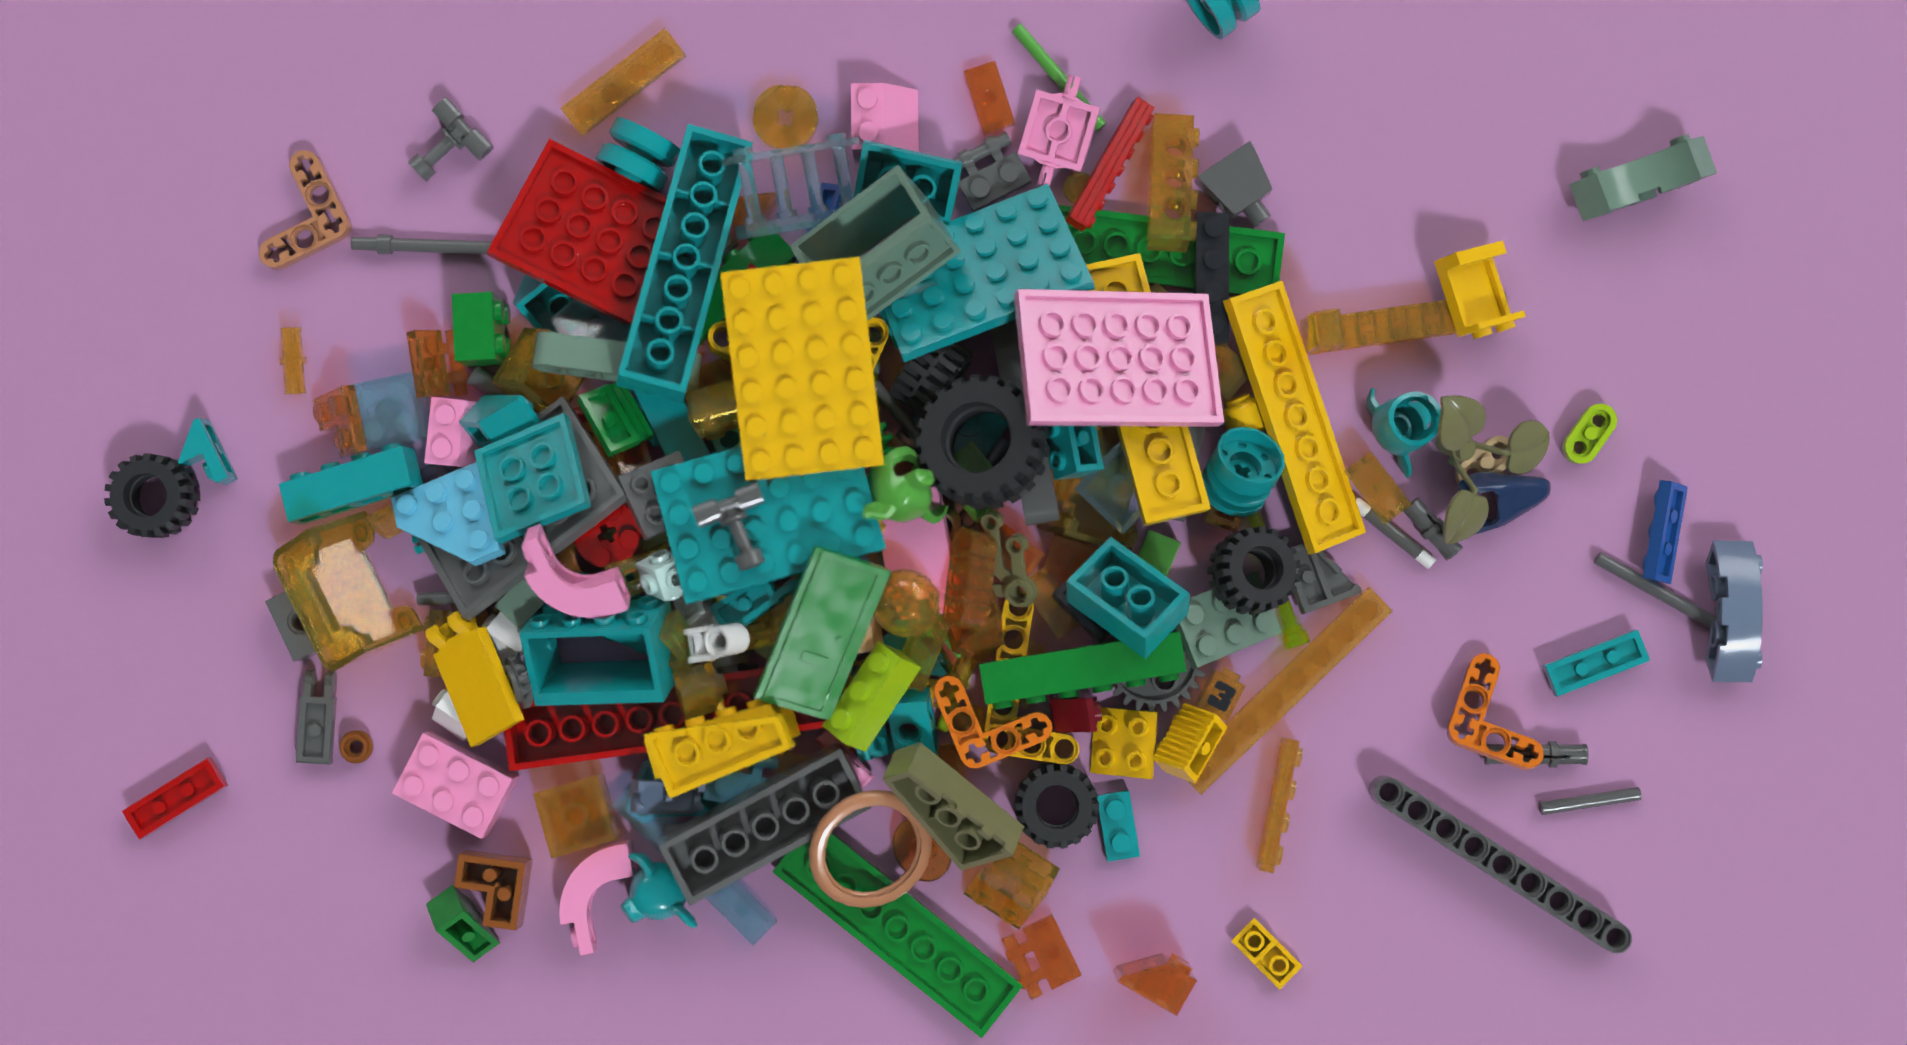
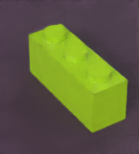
(871, 696)

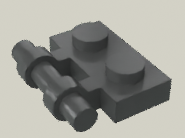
(995, 180)

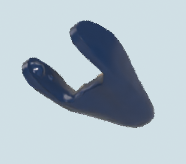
(1512, 495)

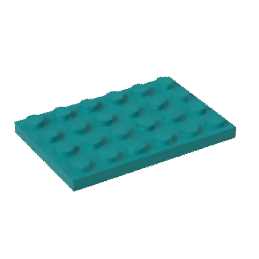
(1002, 250)
(796, 516)

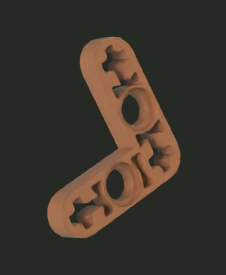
(317, 224)

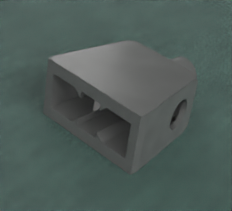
(1238, 184)

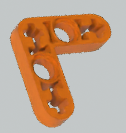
(1480, 729)
(974, 734)

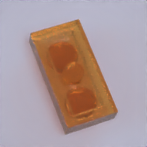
(989, 98)

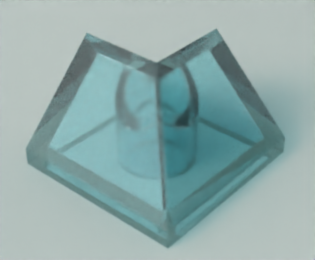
(1112, 490)

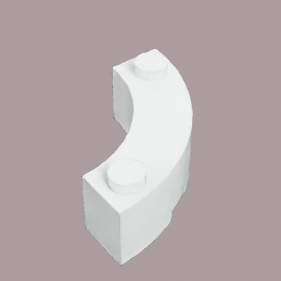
(506, 643)

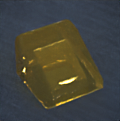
(383, 522)

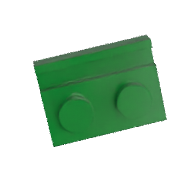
(615, 418)

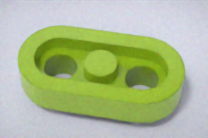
(1588, 434)

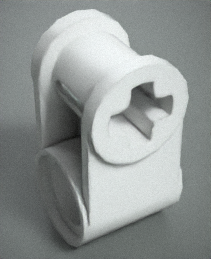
(717, 641)

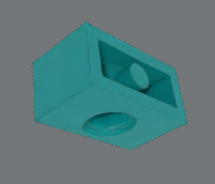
(917, 709)

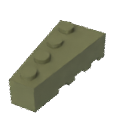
(951, 808)

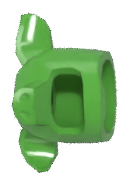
(903, 496)

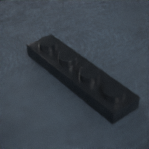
(1212, 268)

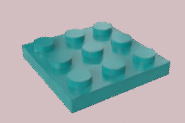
(532, 478)

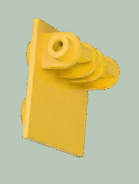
(1124, 743)

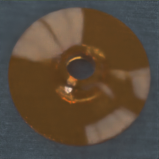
(904, 850)

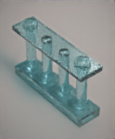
(787, 217)

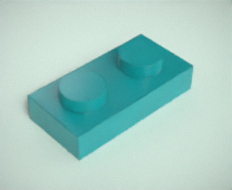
(1118, 825)

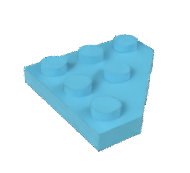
(450, 515)

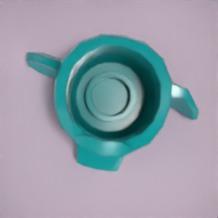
(1403, 424)
(655, 893)

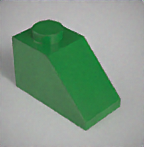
(461, 923)

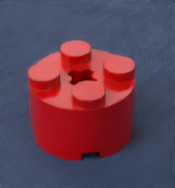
(627, 540)

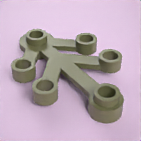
(1010, 580)

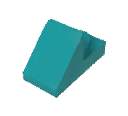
(204, 444)

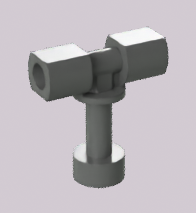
(457, 134)
(731, 513)

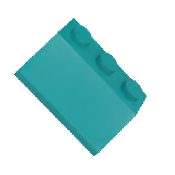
(932, 174)

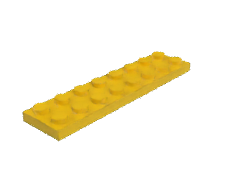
(1295, 416)
(1157, 457)

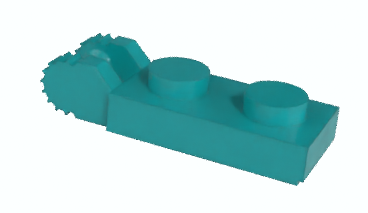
(751, 603)

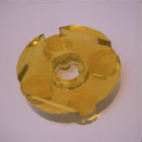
(787, 99)

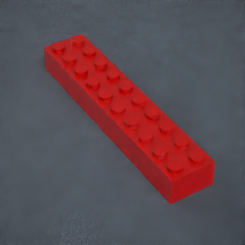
(601, 731)

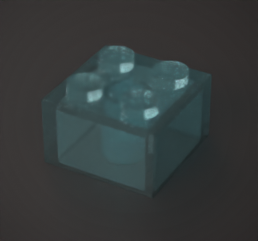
(392, 412)

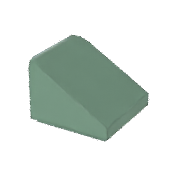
(519, 603)

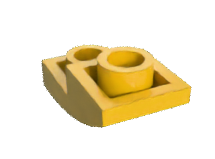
(1266, 953)

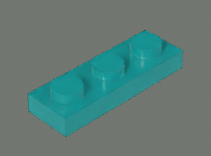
(1596, 662)

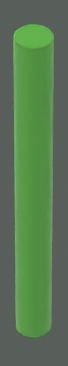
(1048, 65)

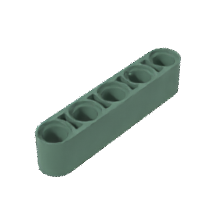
(587, 357)

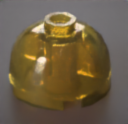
(908, 604)

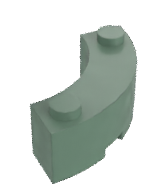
(1637, 180)

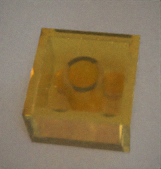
(577, 815)

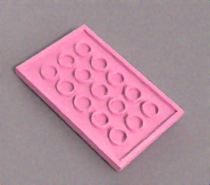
(1117, 358)

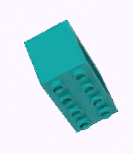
(597, 681)

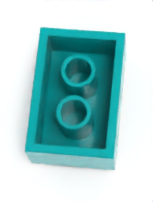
(1128, 597)

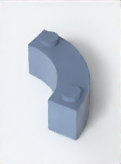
(1736, 635)

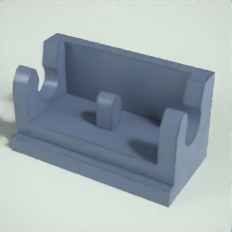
(652, 798)

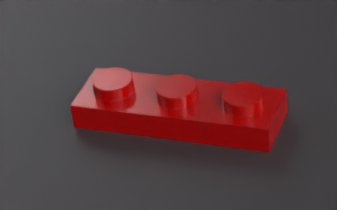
(174, 798)

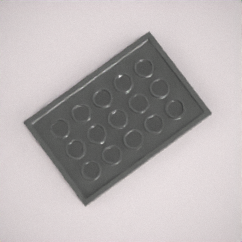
(479, 586)

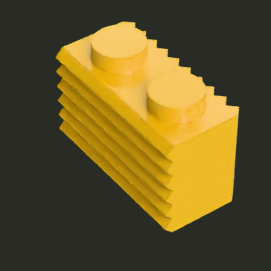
(1189, 742)

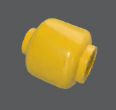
(1243, 412)

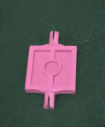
(1059, 130)

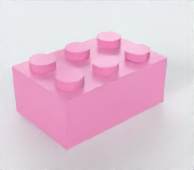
(455, 784)

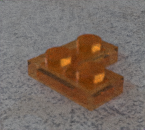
(341, 412)

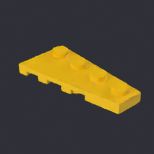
(710, 751)

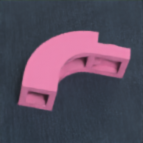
(568, 591)
(577, 896)

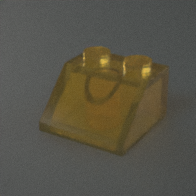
(539, 387)

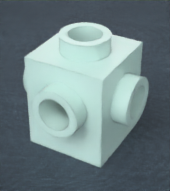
(660, 576)

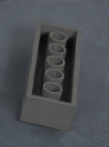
(758, 824)

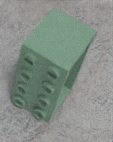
(869, 217)

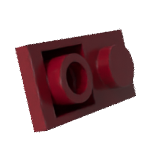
(1075, 713)

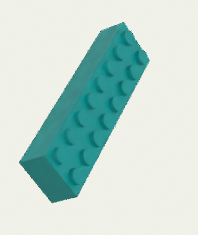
(683, 266)

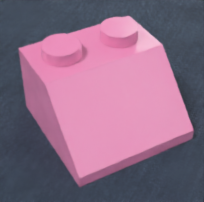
(884, 115)
(446, 439)

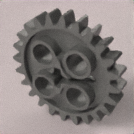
(1152, 694)

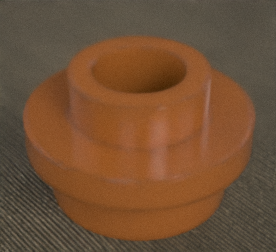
(346, 746)

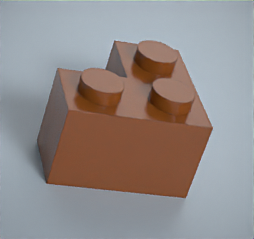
(503, 879)

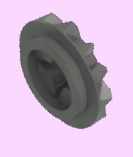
(519, 681)

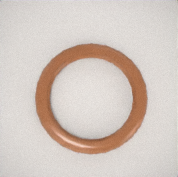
(872, 898)

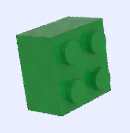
(480, 329)

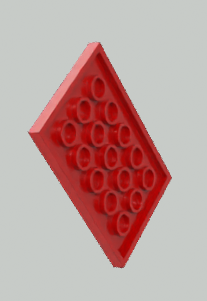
(582, 231)

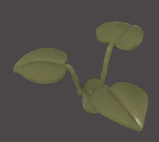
(1459, 421)

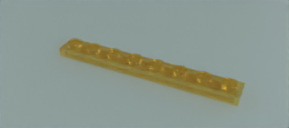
(1293, 683)

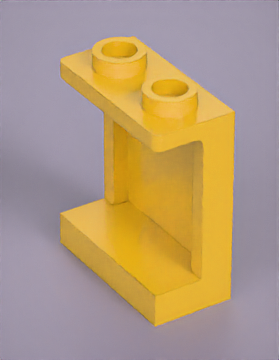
(1475, 291)

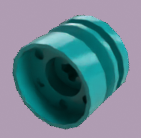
(1242, 471)

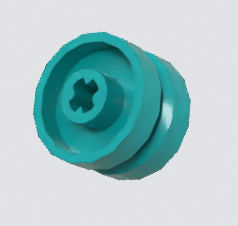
(1221, 15)
(640, 152)

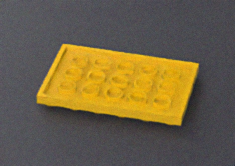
(802, 368)

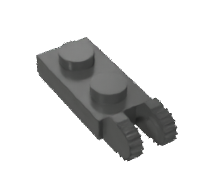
(317, 720)

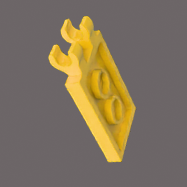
(474, 678)

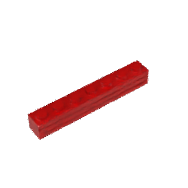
(1110, 164)

